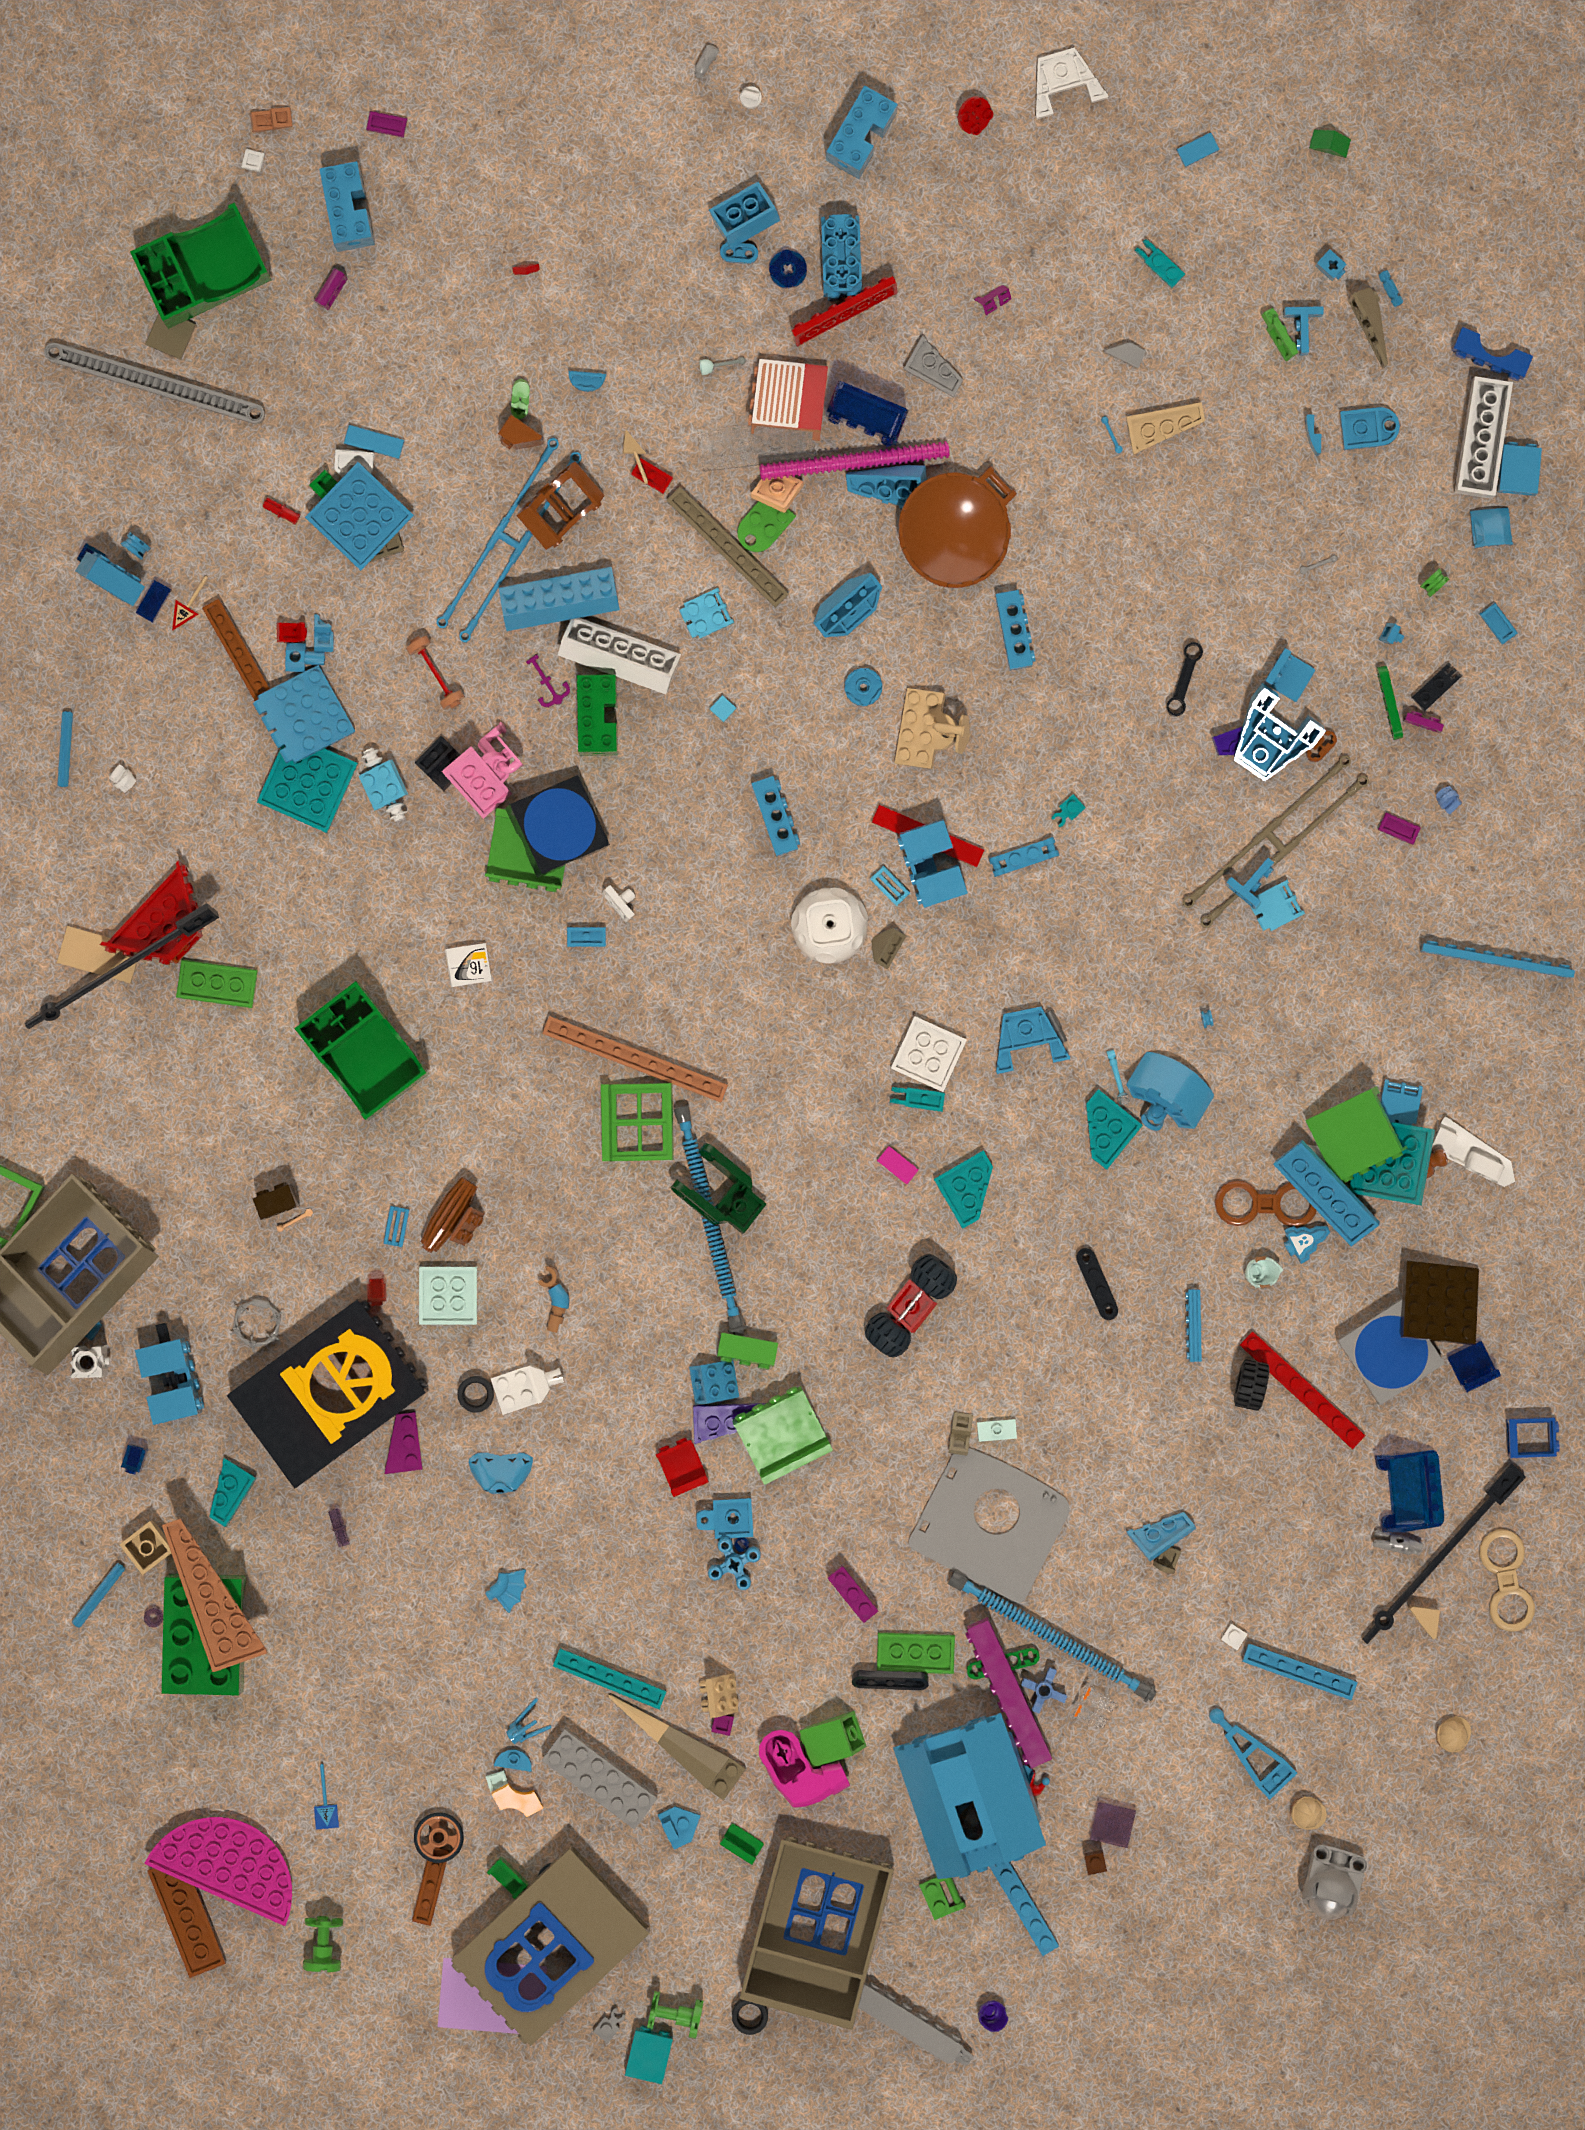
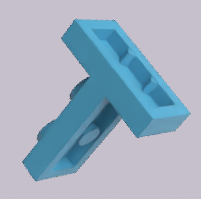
(1302, 324)
(1252, 884)

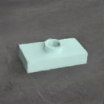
(997, 1430)

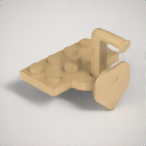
(924, 728)

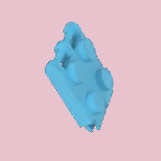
(705, 614)
(1277, 907)

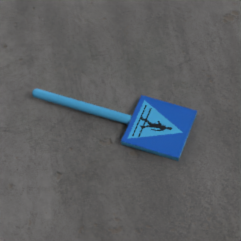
(326, 1815)

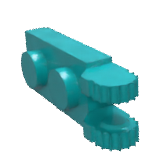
(1161, 264)
(920, 1099)

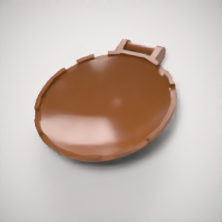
(956, 528)

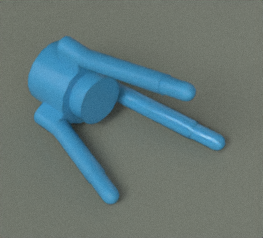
(517, 1733)

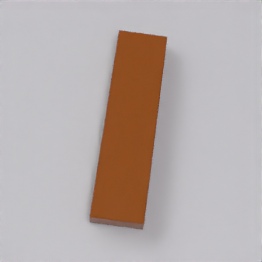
(430, 1889)

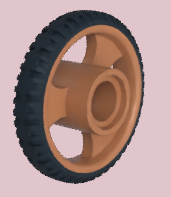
(455, 1841)

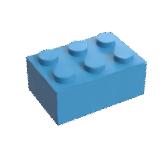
(744, 215)
(110, 577)

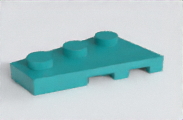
(231, 1491)

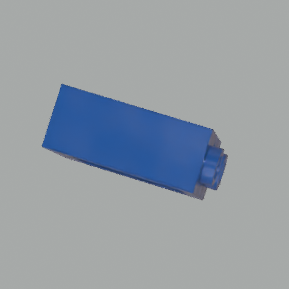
(1512, 1441)

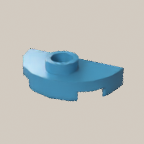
(586, 380)
(514, 1760)

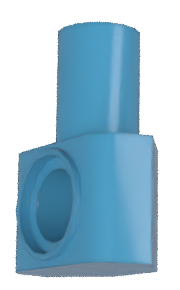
(307, 657)

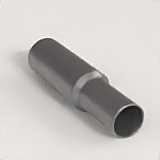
(1056, 1025)

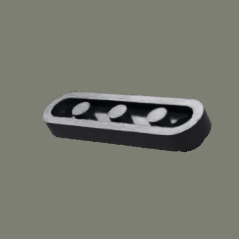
(1097, 1284)
(890, 1680)

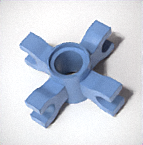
(1052, 1693)

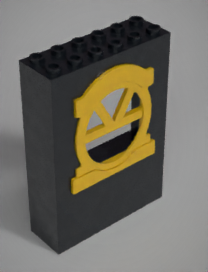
(291, 1423)

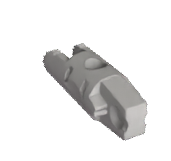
(1397, 1543)

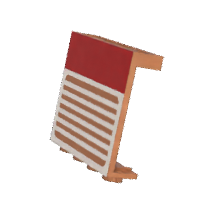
(788, 396)

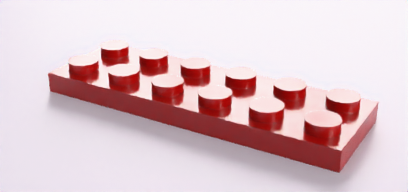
(840, 313)

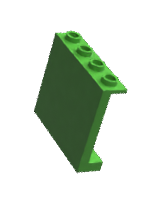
(1355, 1135)

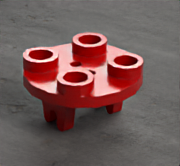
(980, 109)

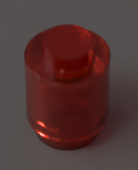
(376, 1292)

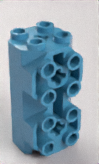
(841, 256)

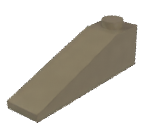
(1367, 310)

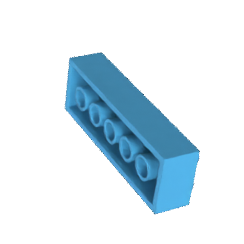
(559, 599)

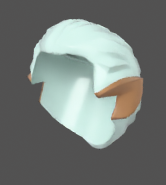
(1263, 1272)

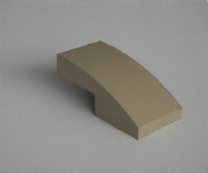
(960, 1433)

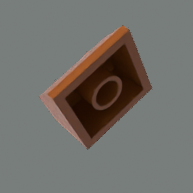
(518, 435)

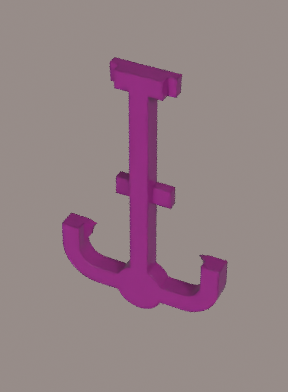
(557, 699)

